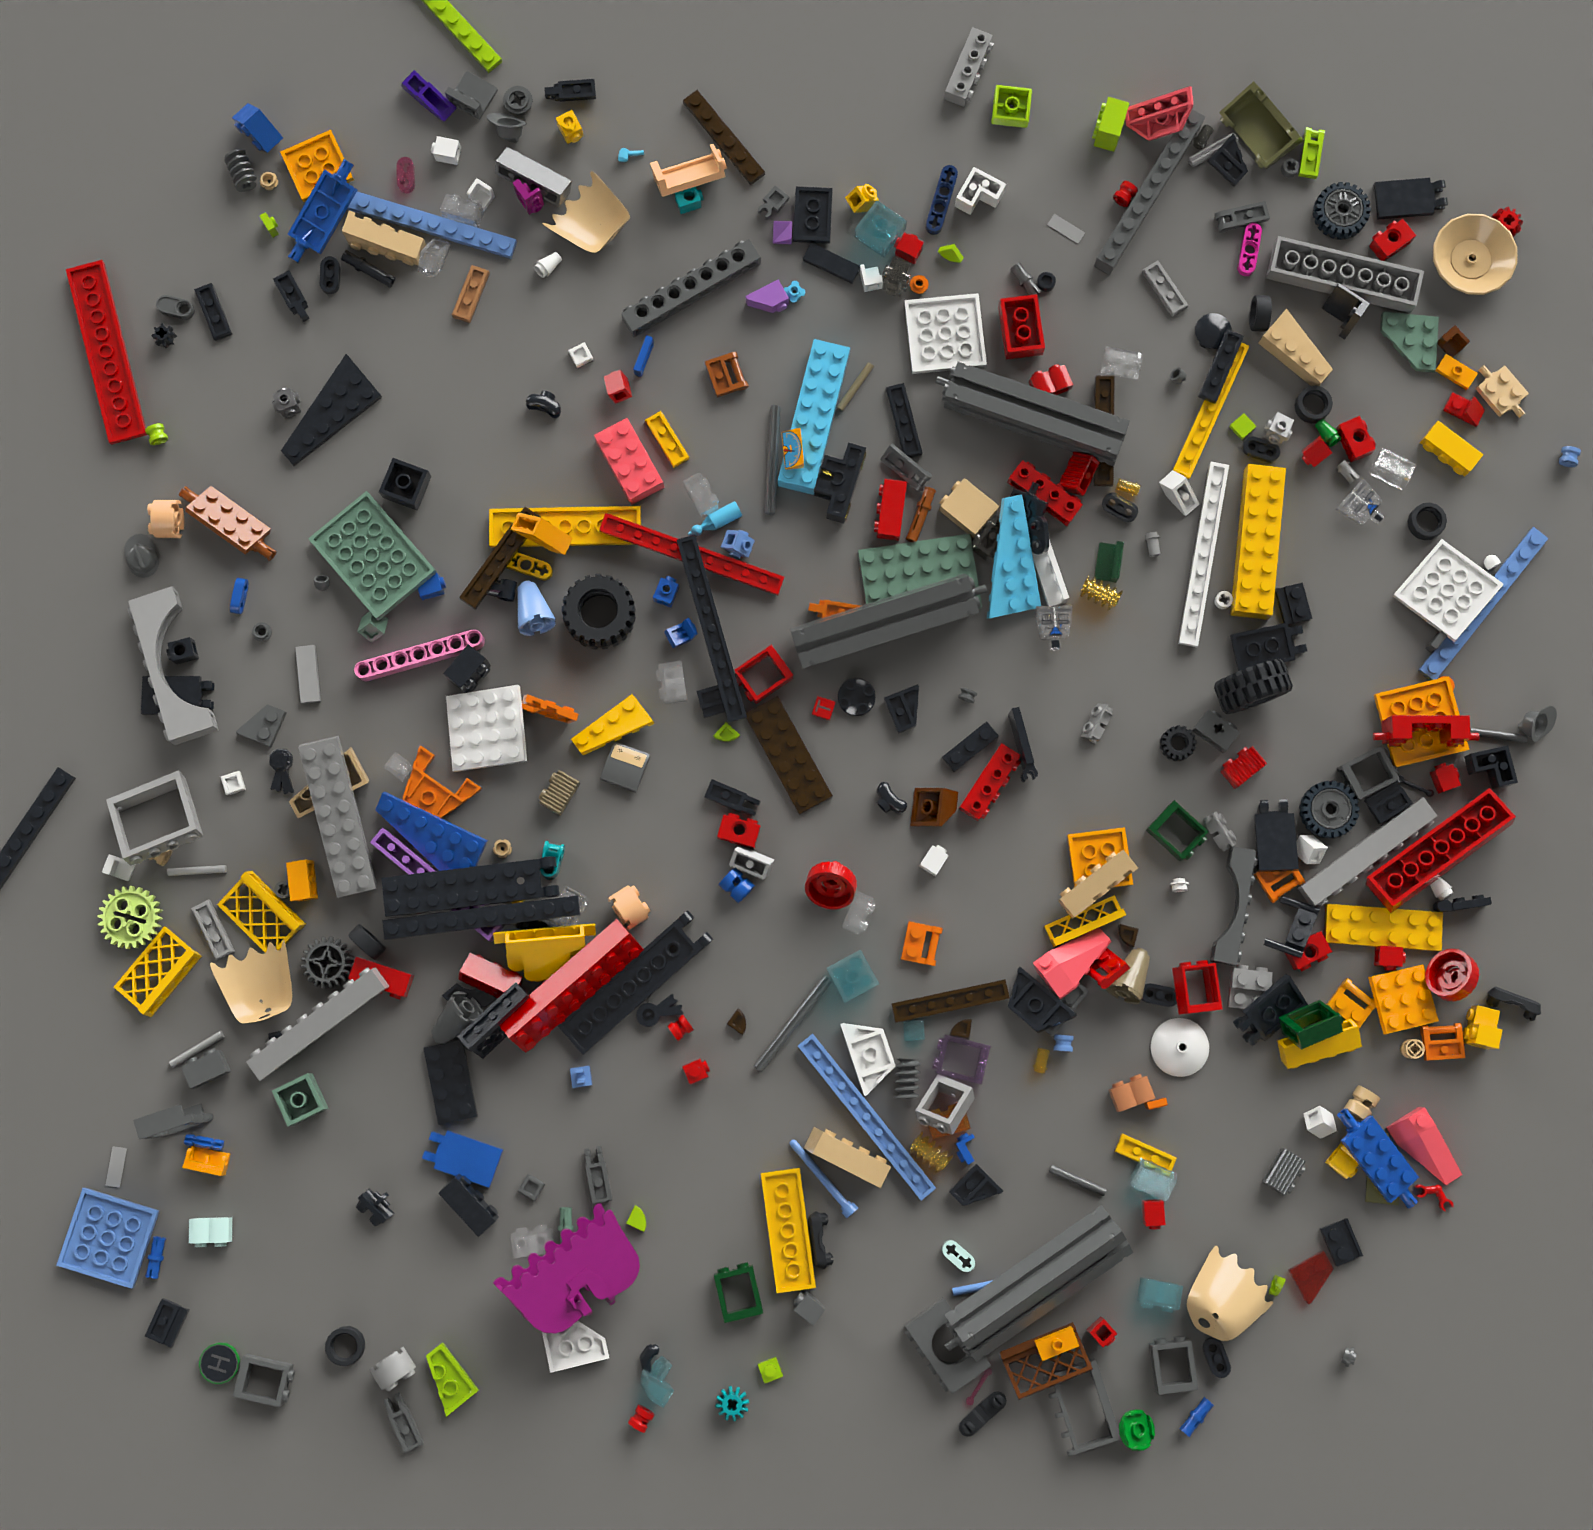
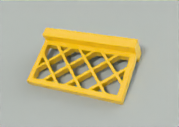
(269, 899)
(168, 983)

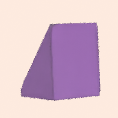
(782, 232)

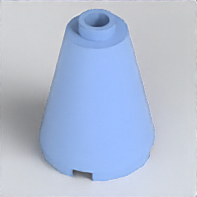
(533, 610)

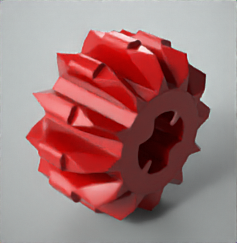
(1509, 219)

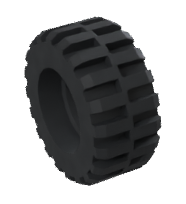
(592, 587)
(1253, 686)

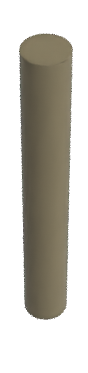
(855, 386)

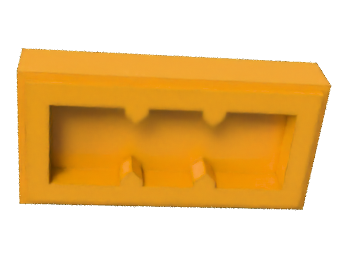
(1456, 372)
(1056, 1343)

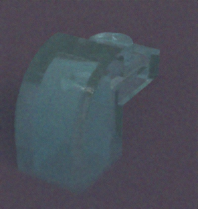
(654, 1383)

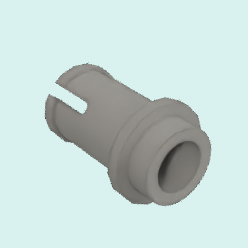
(1345, 469)
(1153, 544)

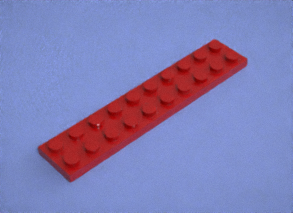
(106, 352)

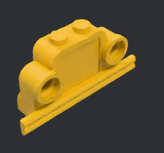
(543, 949)

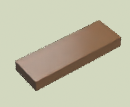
(470, 294)

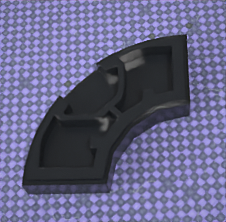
(483, 998)

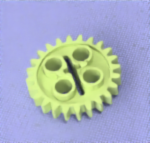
(124, 934)

